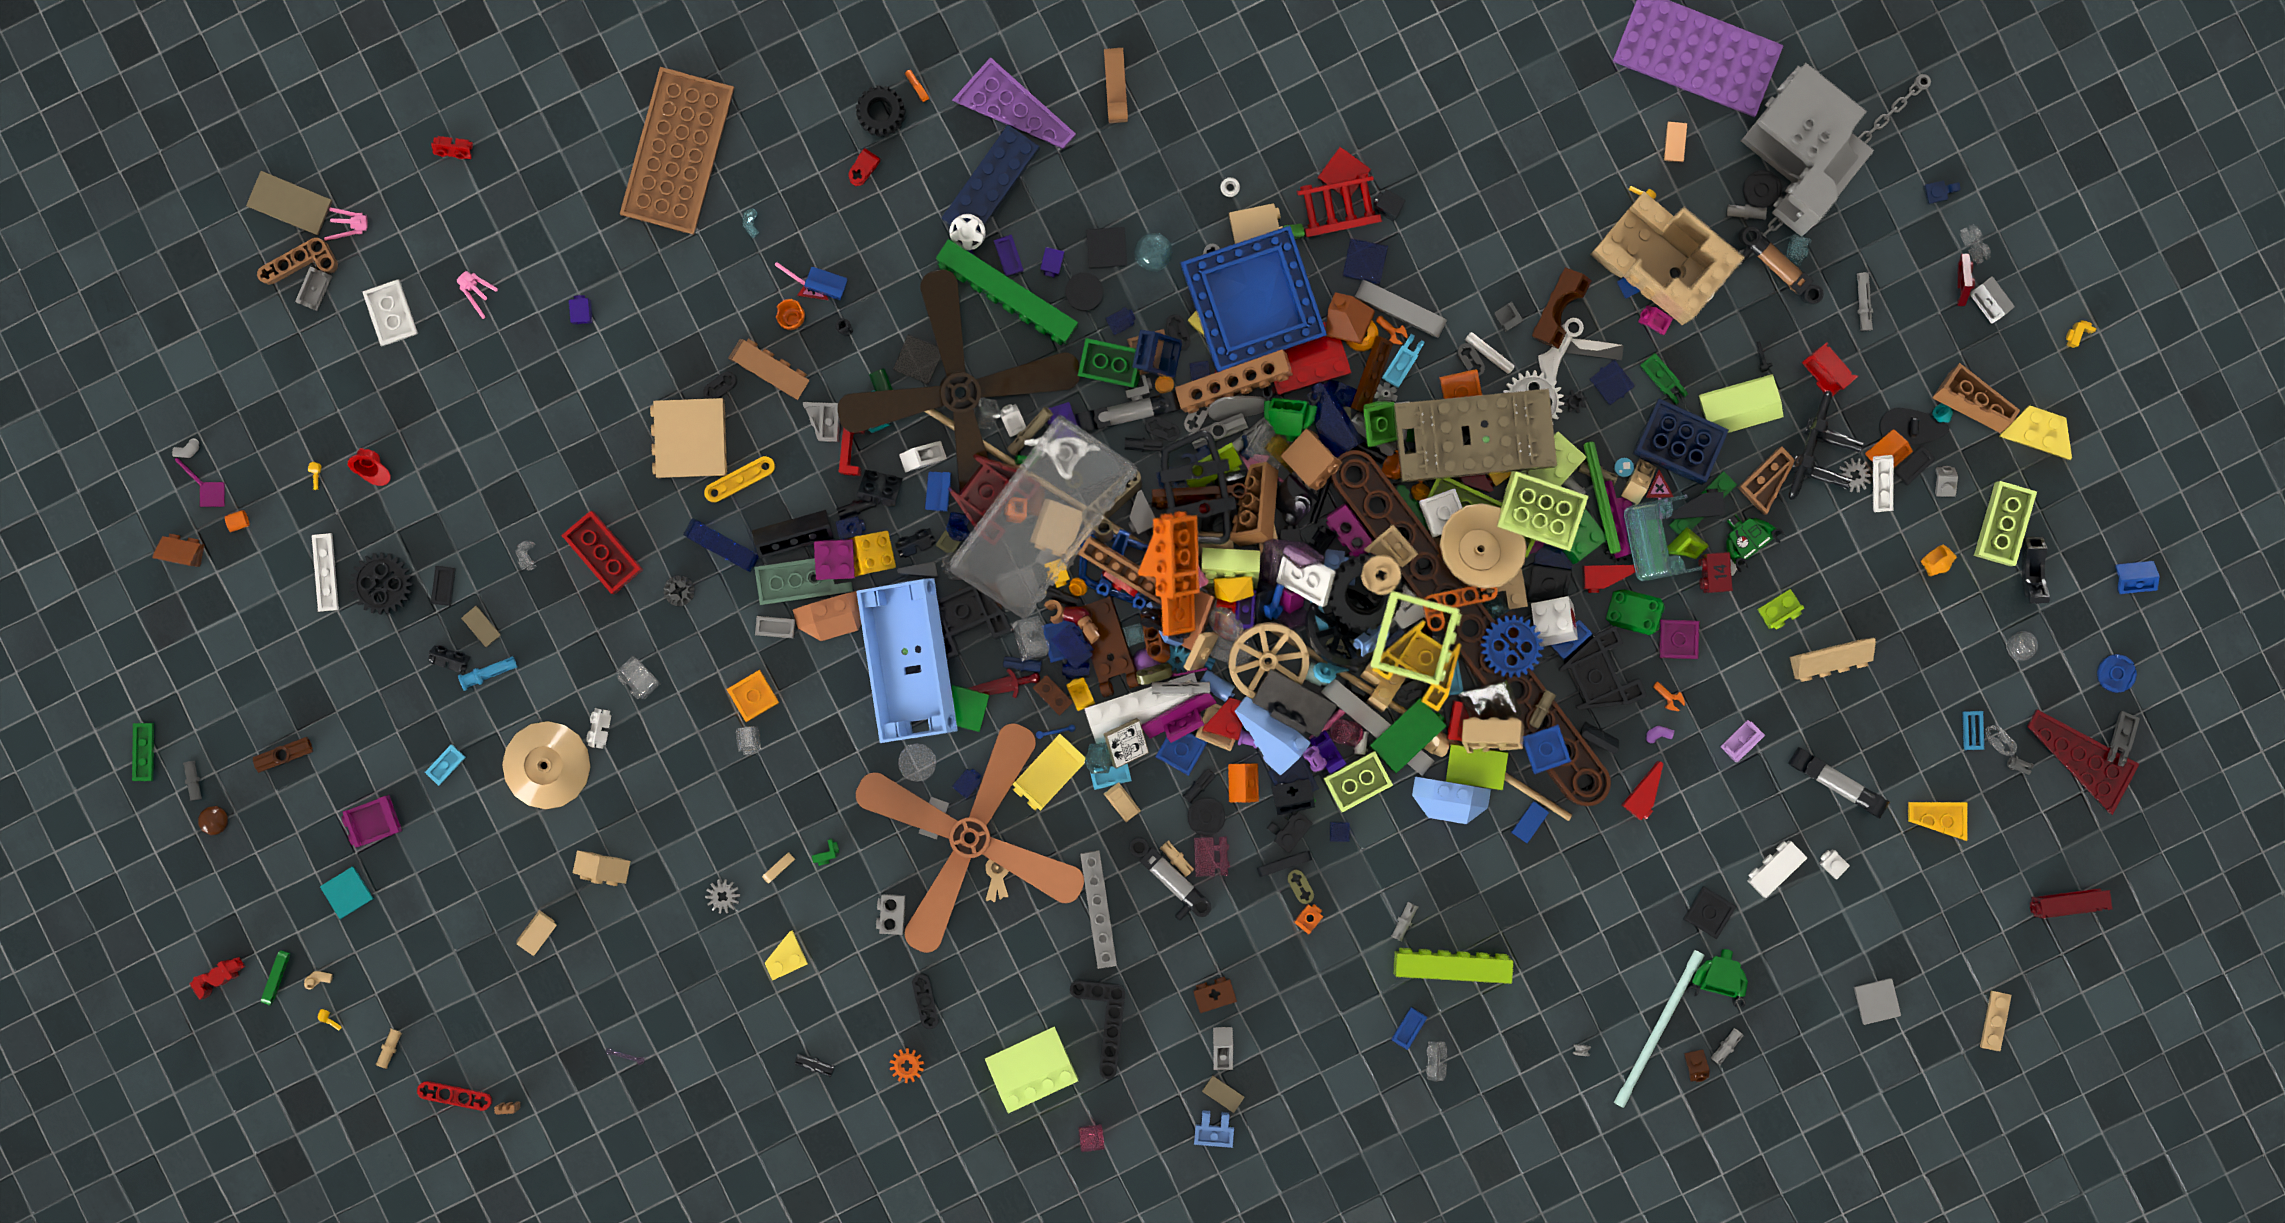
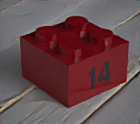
(1715, 572)

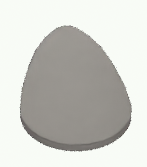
(1233, 405)

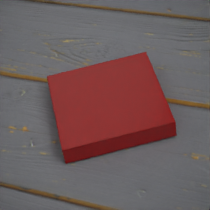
(1343, 168)

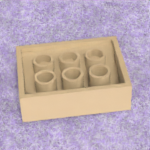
(1833, 658)

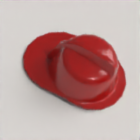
(368, 466)

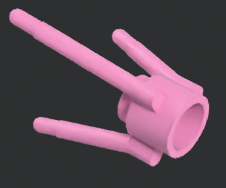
(358, 222)
(468, 282)

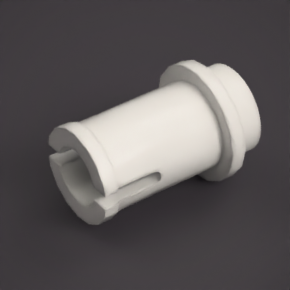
(1360, 748)

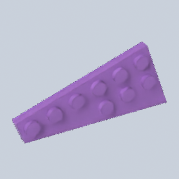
(1006, 100)

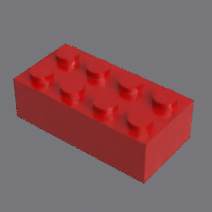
(602, 552)

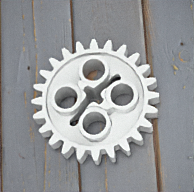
(1523, 384)

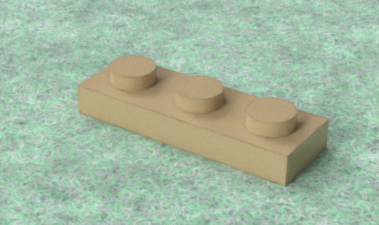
(1995, 1021)

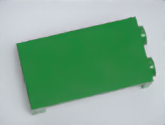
(1408, 735)

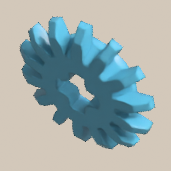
(1182, 654)

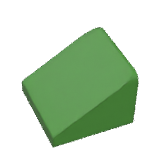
(1298, 230)

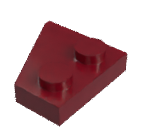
(1965, 279)

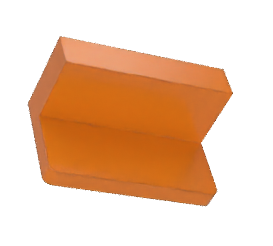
(1893, 445)
(1243, 782)

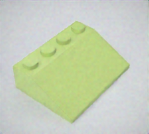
(1541, 510)
(1031, 1069)

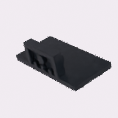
(1293, 704)

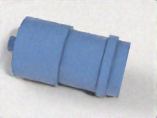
(1218, 686)

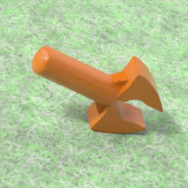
(916, 85)
(1392, 330)
(1668, 696)

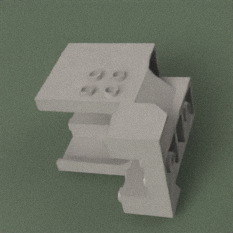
(1810, 143)

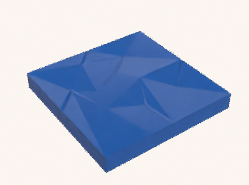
(1253, 298)

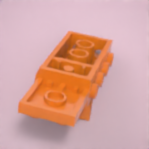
(1175, 565)

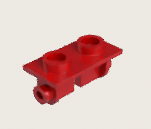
(443, 147)

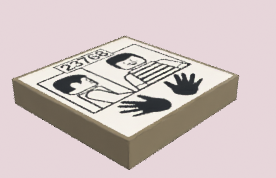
(1126, 743)

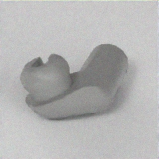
(188, 451)

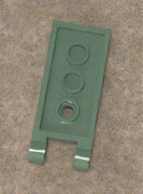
(793, 582)

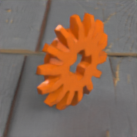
(901, 1070)

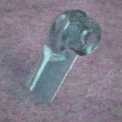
(748, 220)

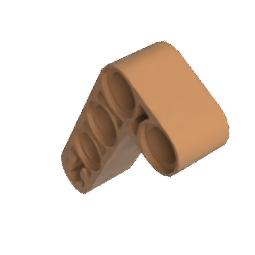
(1115, 85)
(295, 265)

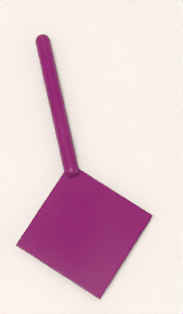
(211, 493)

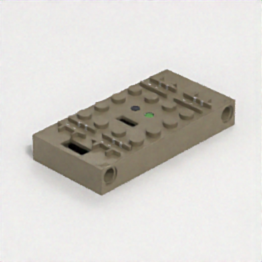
(1505, 435)

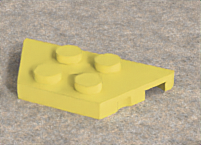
(2040, 431)

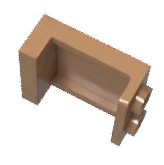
(1311, 459)

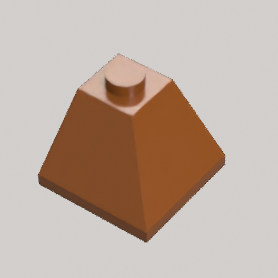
(1348, 318)

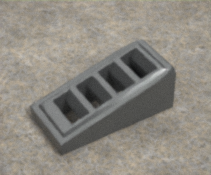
(925, 569)

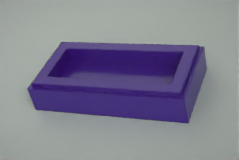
(1008, 255)

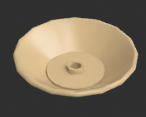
(1477, 527)
(566, 762)

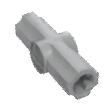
(1230, 425)

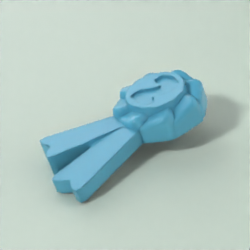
(1327, 672)

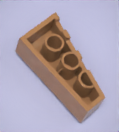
(1257, 510)

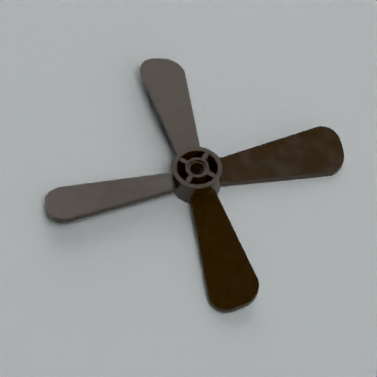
(941, 298)

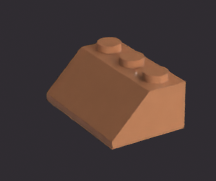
(1203, 606)

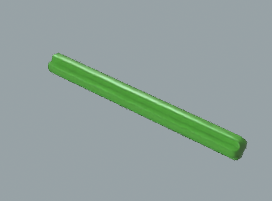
(1602, 497)

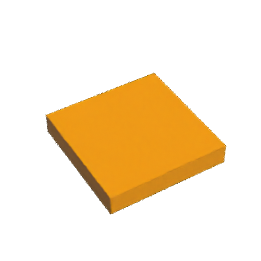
(752, 696)

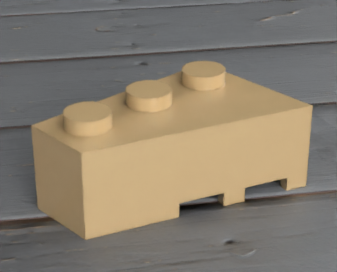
(1492, 734)

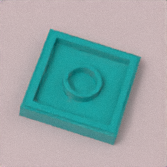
(346, 892)

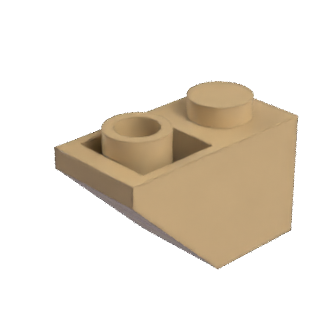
(1639, 481)

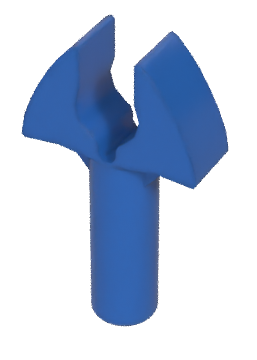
(1275, 609)

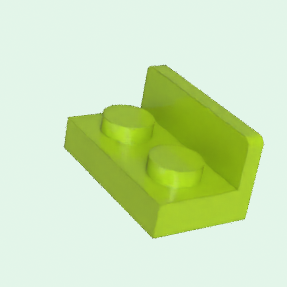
(1780, 609)

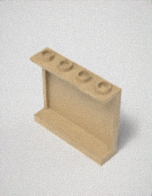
(689, 438)

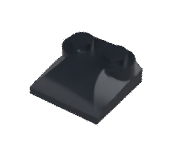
(1294, 500)

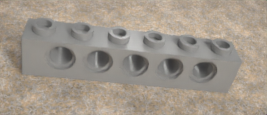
(1098, 909)

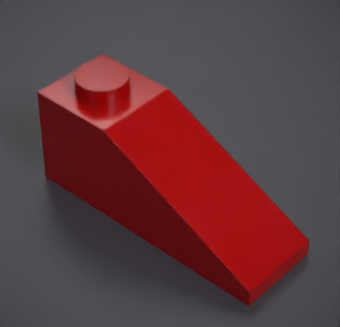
(1603, 576)
(1643, 796)

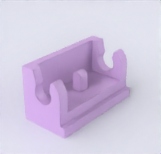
(1742, 741)

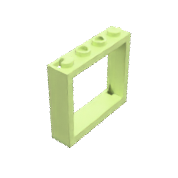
(1444, 655)

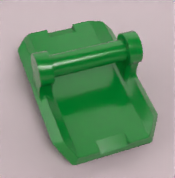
(1635, 611)

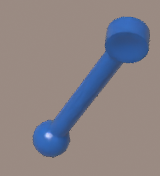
(1040, 734)

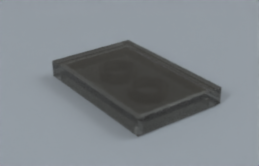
(1491, 701)

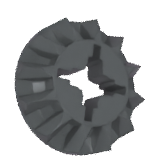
(682, 582)

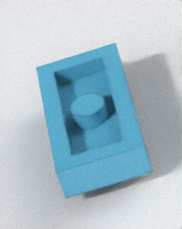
(445, 764)

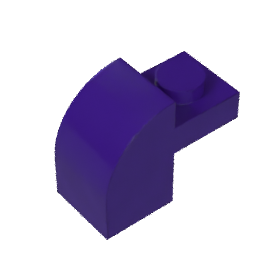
(1328, 751)

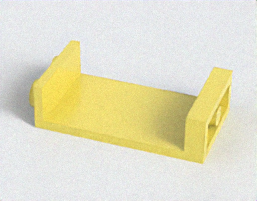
(1049, 772)

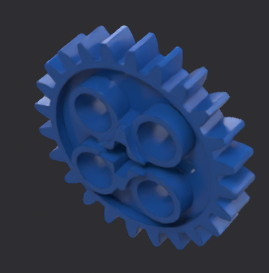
(1525, 634)

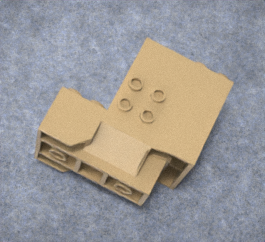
(1652, 242)

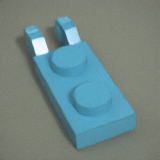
(1402, 363)

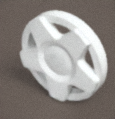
(967, 231)

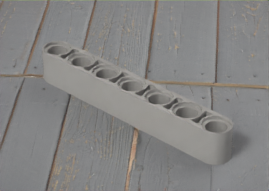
(1369, 719)

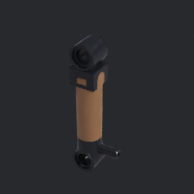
(1795, 279)

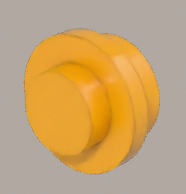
(1164, 384)
(1420, 491)
(1078, 587)

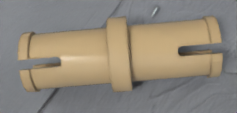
(1176, 858)
(388, 1048)

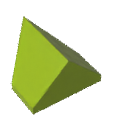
(1687, 544)

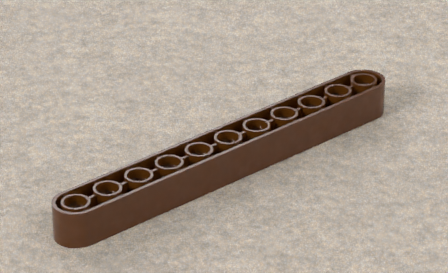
(1398, 513)

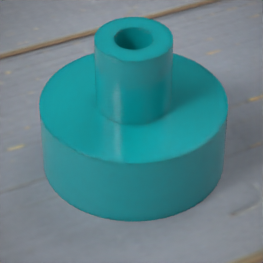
(1942, 413)

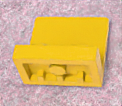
(872, 553)

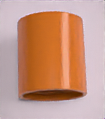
(237, 521)

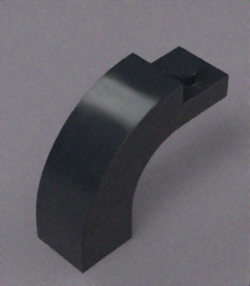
(2033, 570)

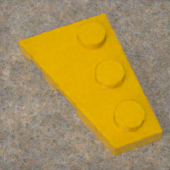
(1940, 816)

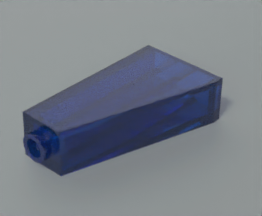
(1333, 423)

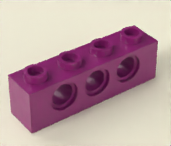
(1345, 514)

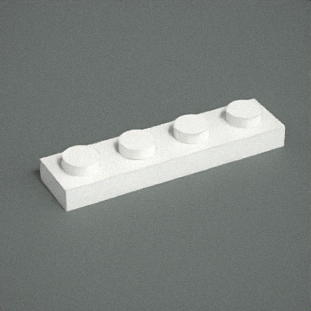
(325, 572)

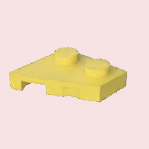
(786, 957)

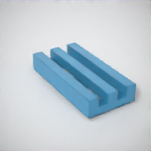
(1973, 733)

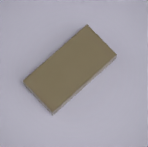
(481, 626)
(1223, 1094)

